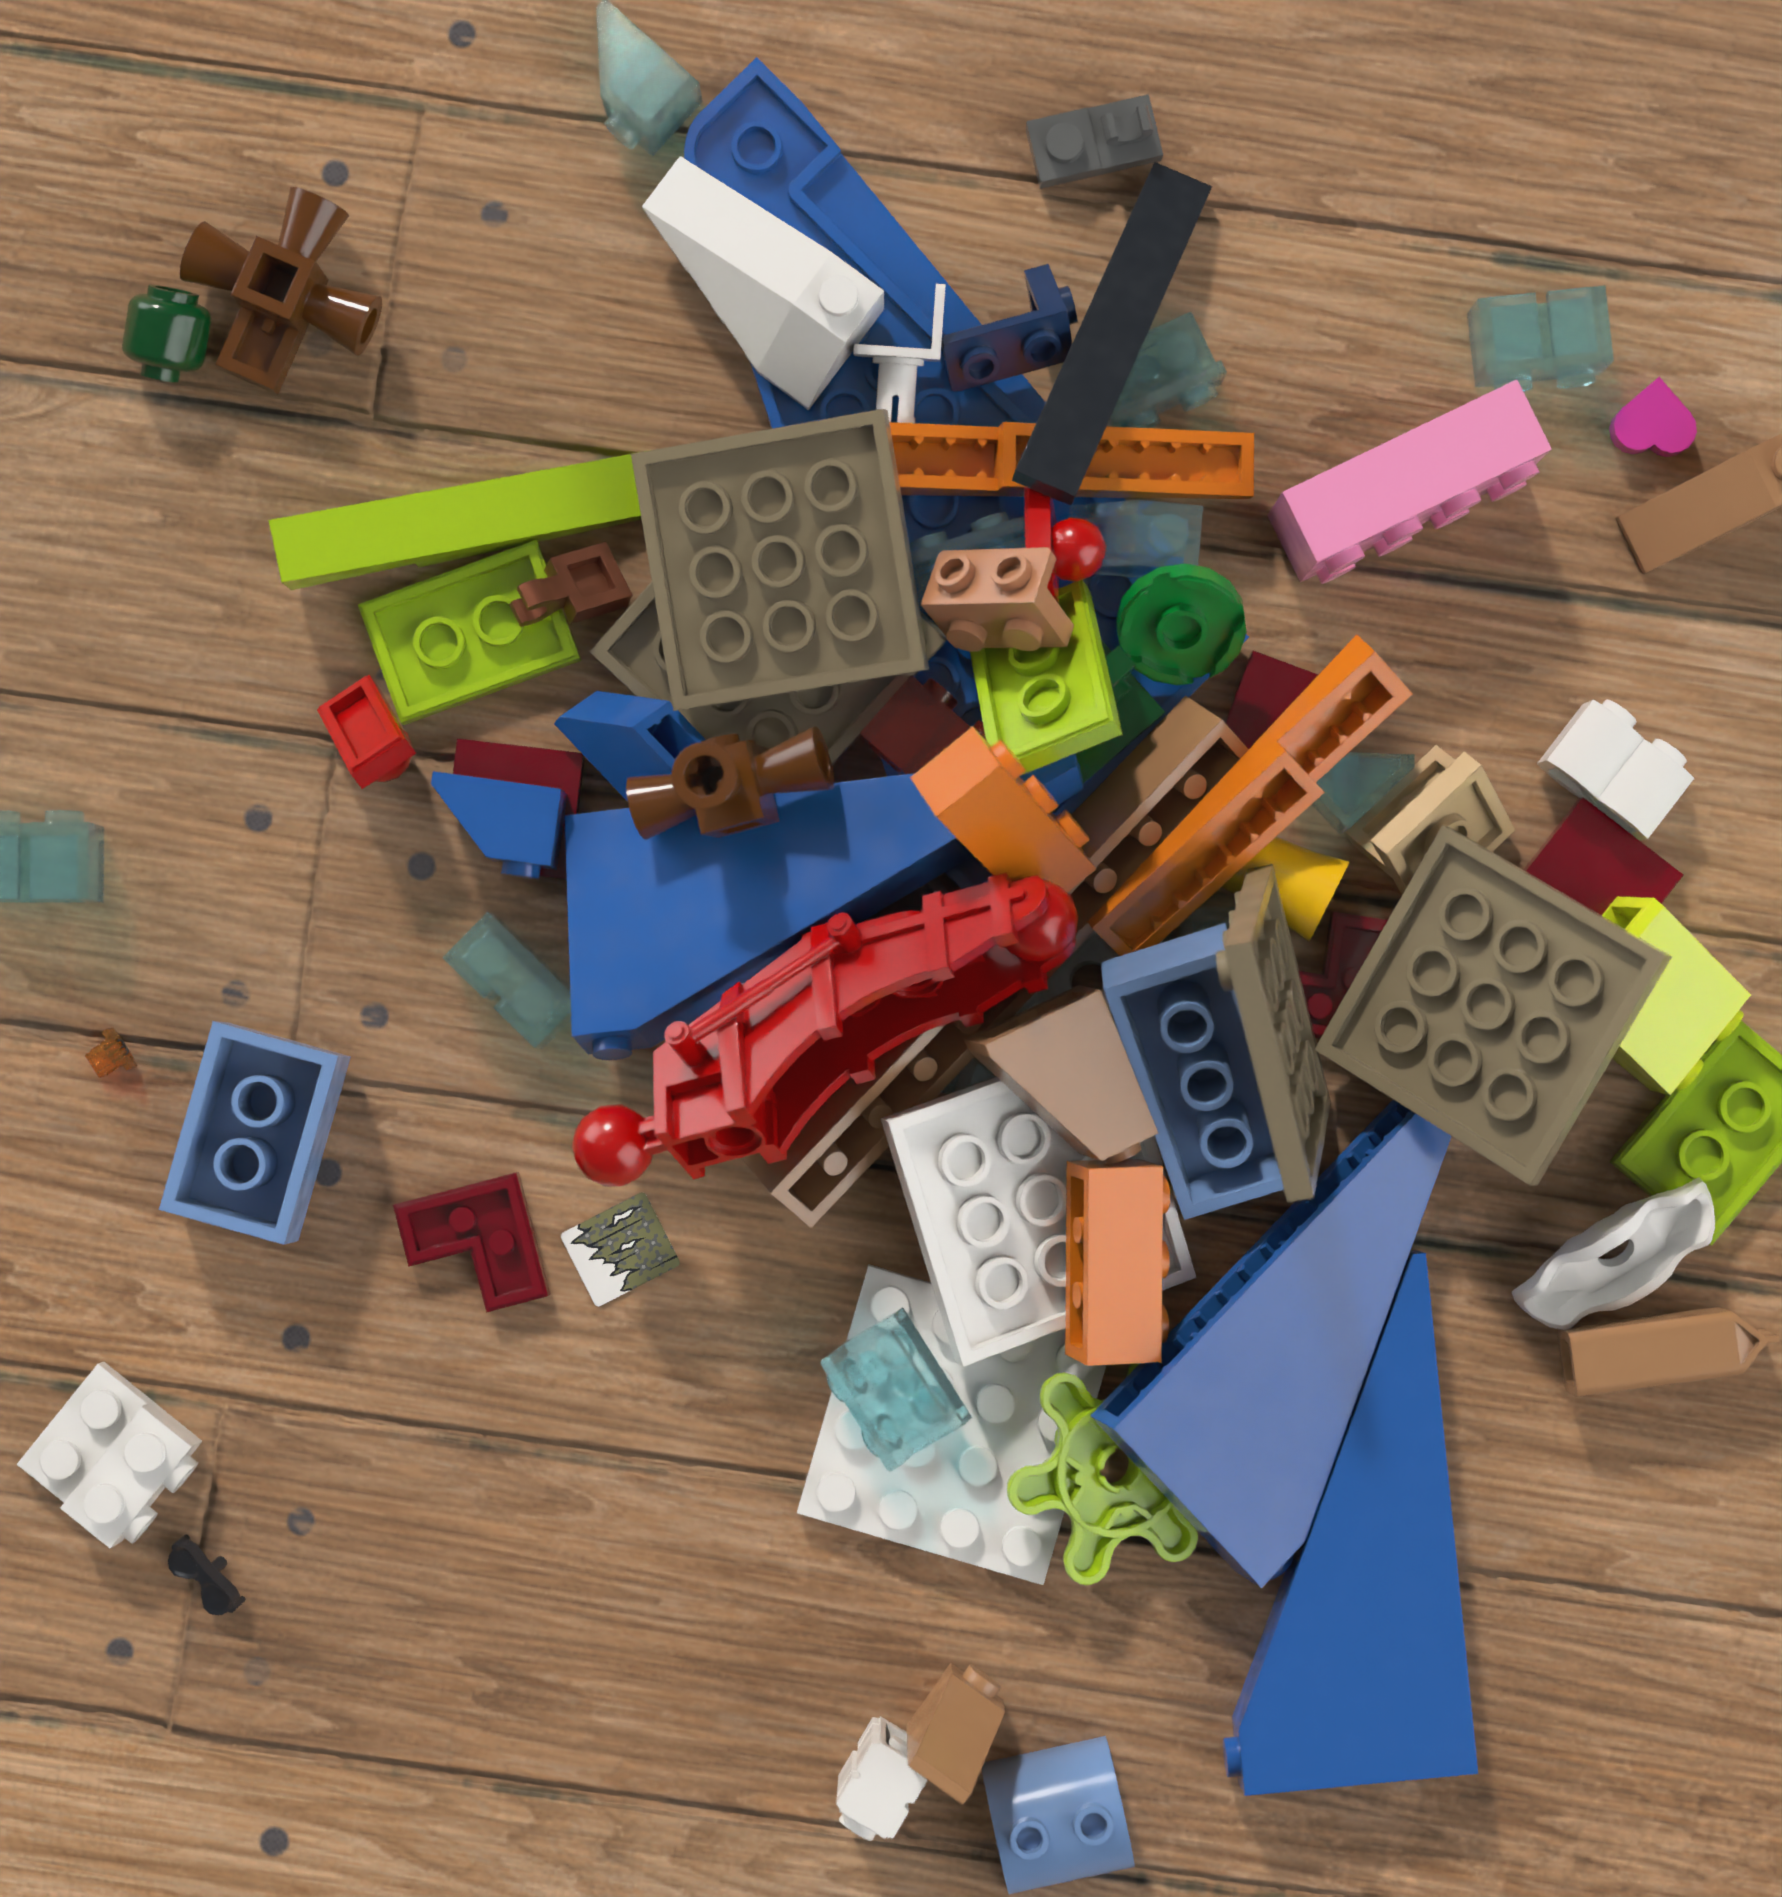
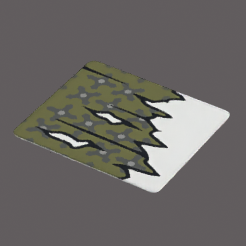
(620, 1249)

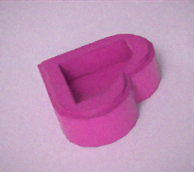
(1653, 422)

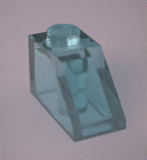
(640, 84)
(1144, 534)

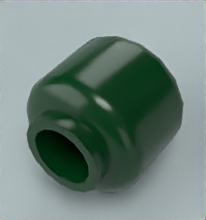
(166, 332)

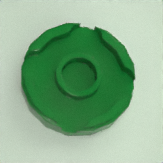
(1181, 623)

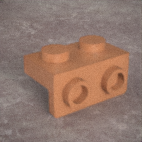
(996, 599)

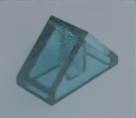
(1358, 785)

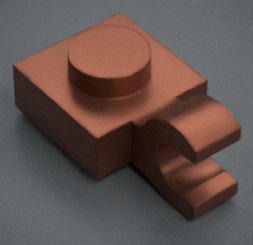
(579, 582)

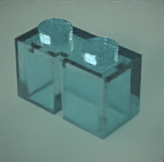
(1541, 341)
(51, 859)
(503, 965)

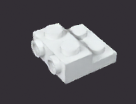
(111, 1456)

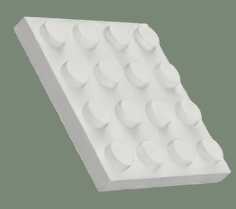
(992, 1215)
(954, 1490)

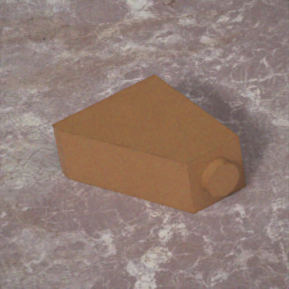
(1071, 1073)

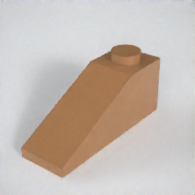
(1706, 506)
(955, 1730)

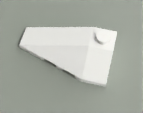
(770, 285)

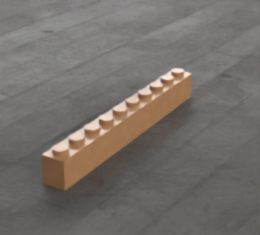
(1124, 824)

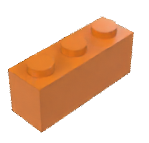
(1001, 816)
(1115, 1262)

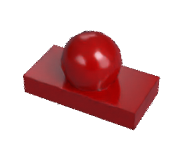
(1073, 541)
(367, 733)

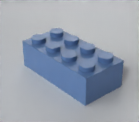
(1194, 1071)

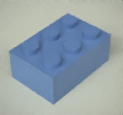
(254, 1133)

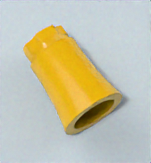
(1303, 879)

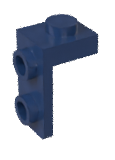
(1017, 342)

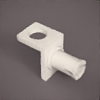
(899, 366)

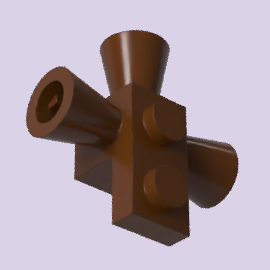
(280, 291)
(729, 784)

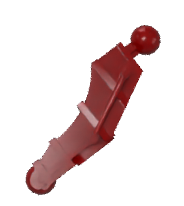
(823, 1013)

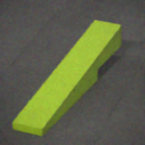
(454, 521)

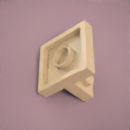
(1431, 795)

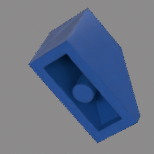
(508, 820)

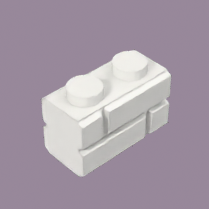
(877, 1782)

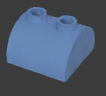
(1057, 1815)

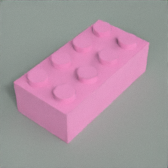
(1408, 481)

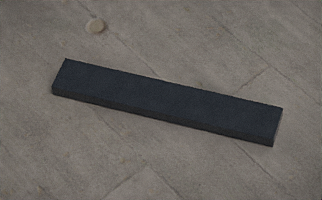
(1111, 334)

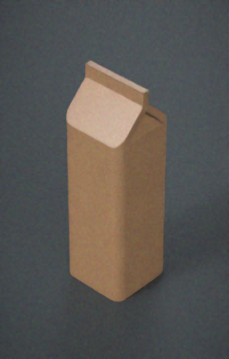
(1658, 1350)

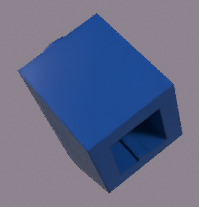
(627, 735)

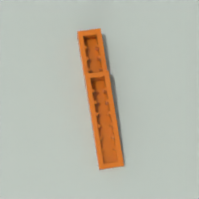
(1125, 465)
(1253, 799)

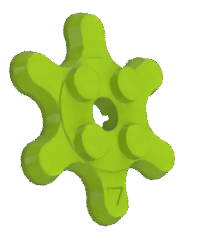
(1098, 1510)

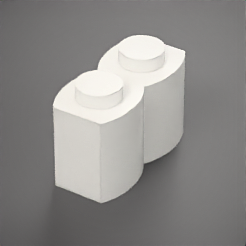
(1617, 768)

